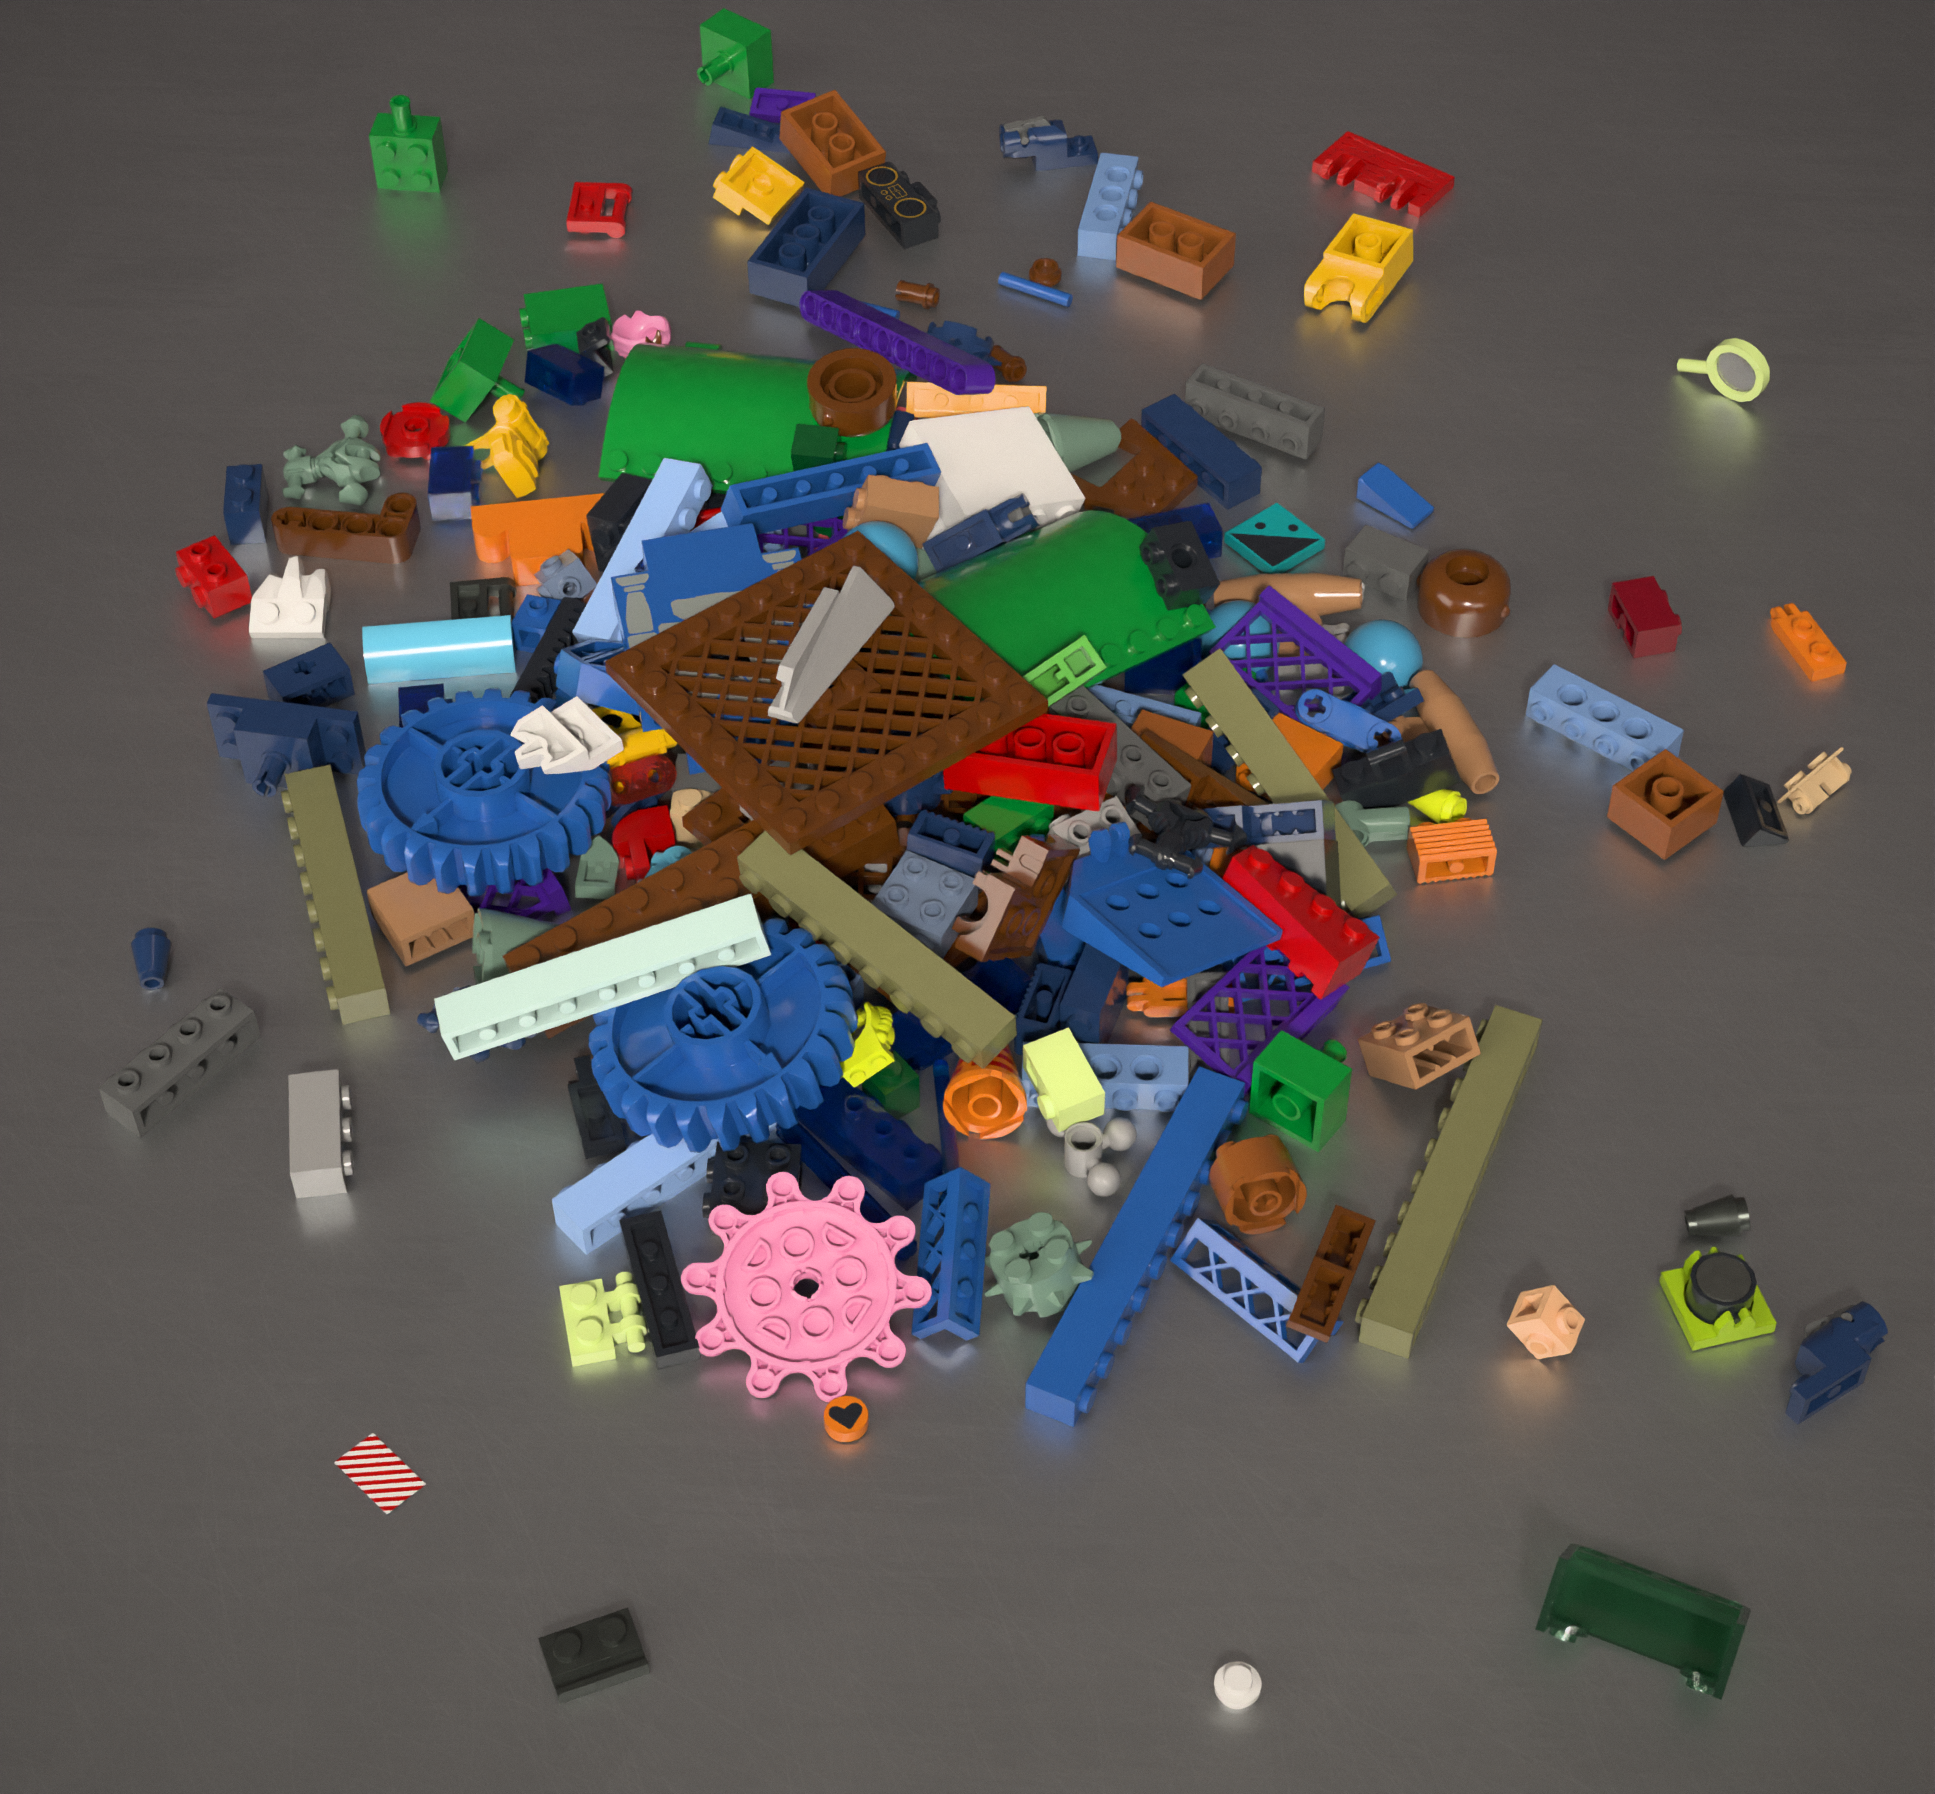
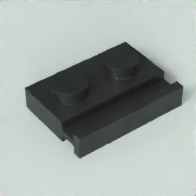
(594, 1655)

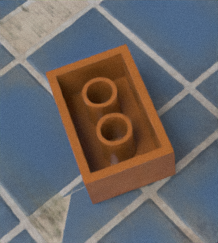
(830, 142)
(1175, 250)

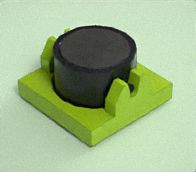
(1717, 1299)

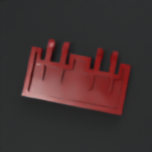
(1383, 174)

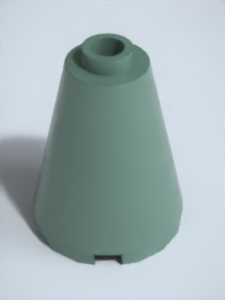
(1080, 438)
(498, 934)

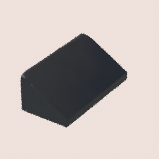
(1755, 813)

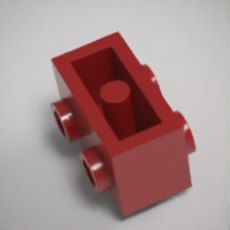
(213, 577)

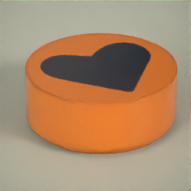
(846, 1419)

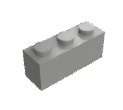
(319, 1133)

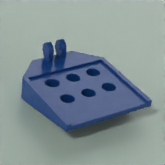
(584, 675)
(1155, 916)

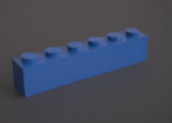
(821, 490)

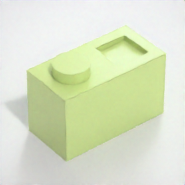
(1063, 1080)

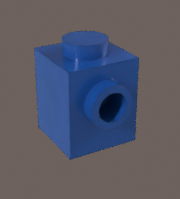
(532, 621)

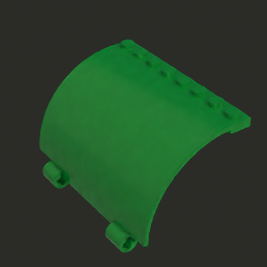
(716, 411)
(1067, 584)

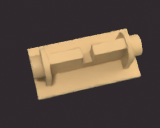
(1806, 790)

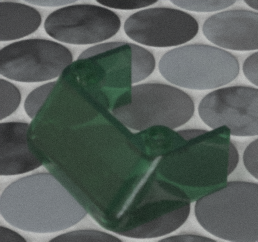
(1645, 1615)

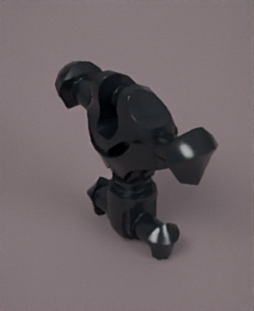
(1177, 831)

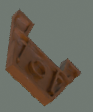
(1147, 484)

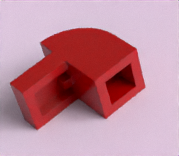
(639, 837)

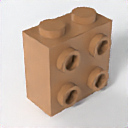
(899, 502)
(419, 917)
(1418, 1045)

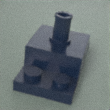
(284, 738)

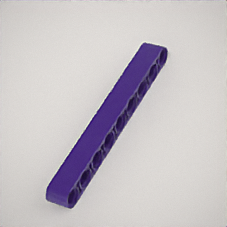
(898, 342)

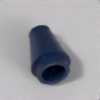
(151, 957)

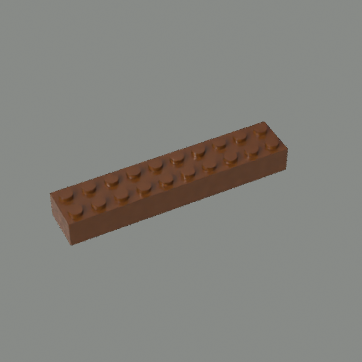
(697, 883)

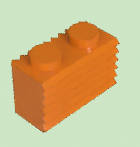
(1451, 850)

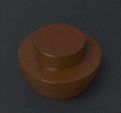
(1045, 272)

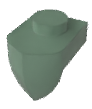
(598, 871)

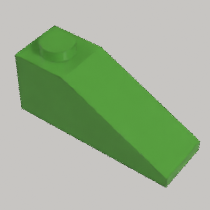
(1066, 671)

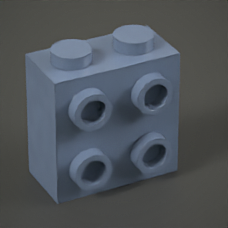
(927, 900)

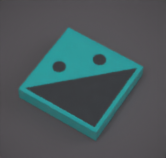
(1274, 540)

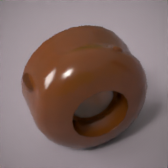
(852, 391)
(1464, 593)

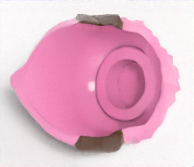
(637, 329)

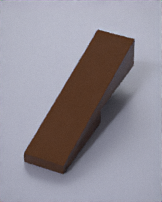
(1208, 787)
(1331, 1274)

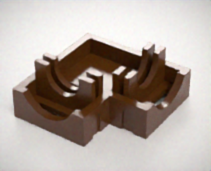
(1017, 899)

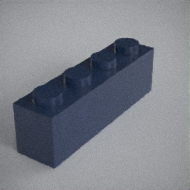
(1218, 462)

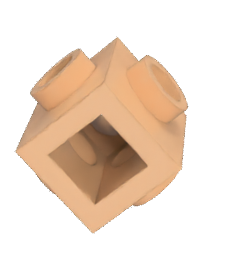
(1545, 1322)

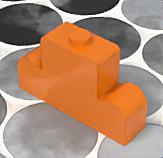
(532, 532)

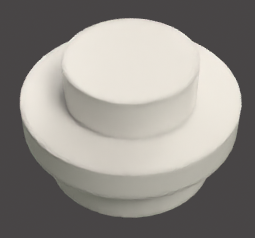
(1237, 1685)

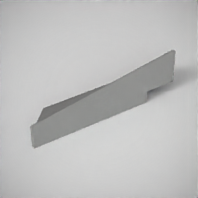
(828, 642)

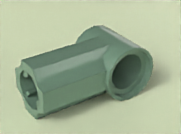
(1375, 823)

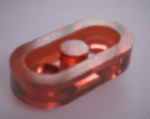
(637, 782)

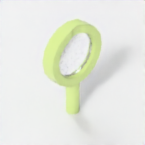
(1733, 368)

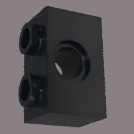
(1179, 565)

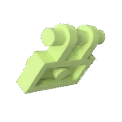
(588, 1322)

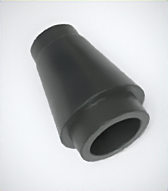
(1719, 1218)

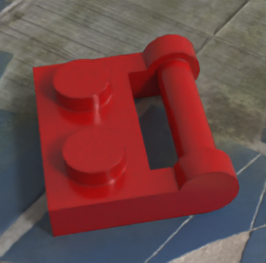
(588, 206)

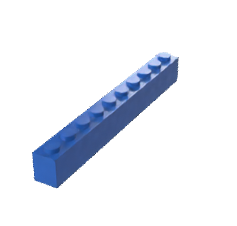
(1135, 1249)

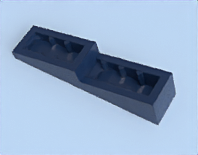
(744, 131)
(1277, 822)

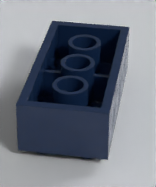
(806, 246)

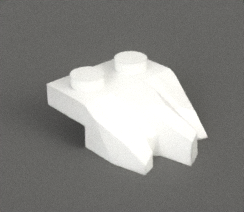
(291, 604)
(564, 739)

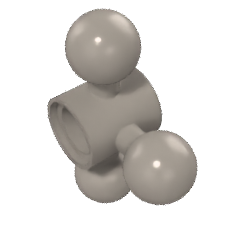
(1084, 1151)

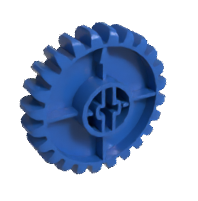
(459, 808)
(729, 1046)

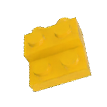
(757, 186)

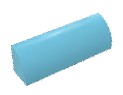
(439, 649)

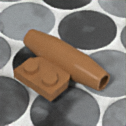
(1310, 592)
(1447, 712)

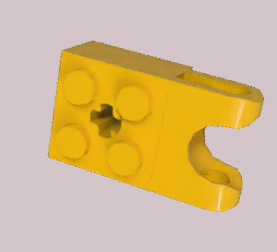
(1361, 266)

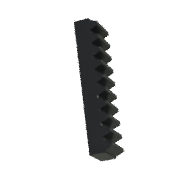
(539, 672)
(659, 1290)

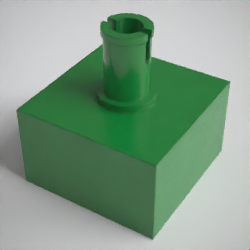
(735, 53)
(475, 372)
(1301, 1089)

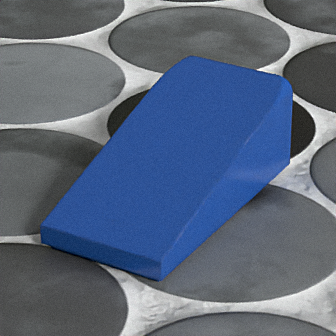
(1392, 496)

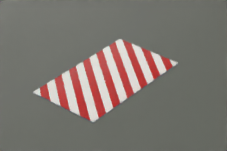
(380, 1473)

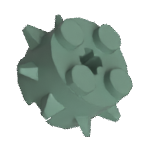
(1037, 1265)

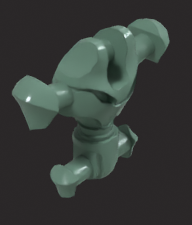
(345, 462)

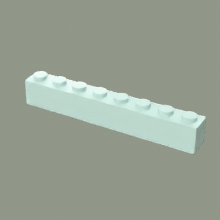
(600, 977)

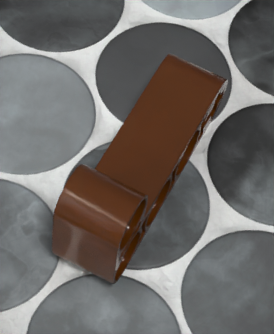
(350, 535)

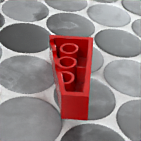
(1316, 932)

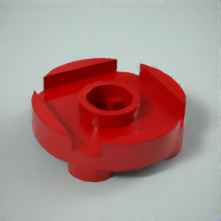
(400, 435)

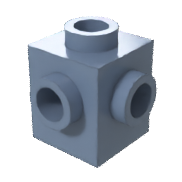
(564, 577)

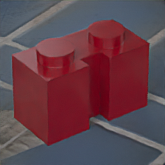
(1645, 616)

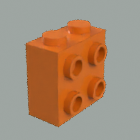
(1314, 749)

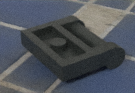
(470, 597)

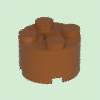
(1257, 1184)

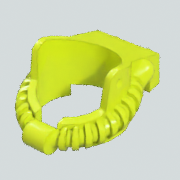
(872, 1046)

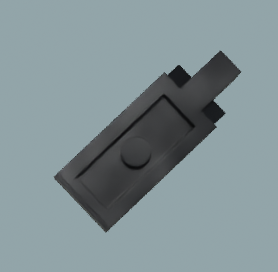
(596, 1123)

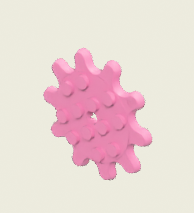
(797, 1242)

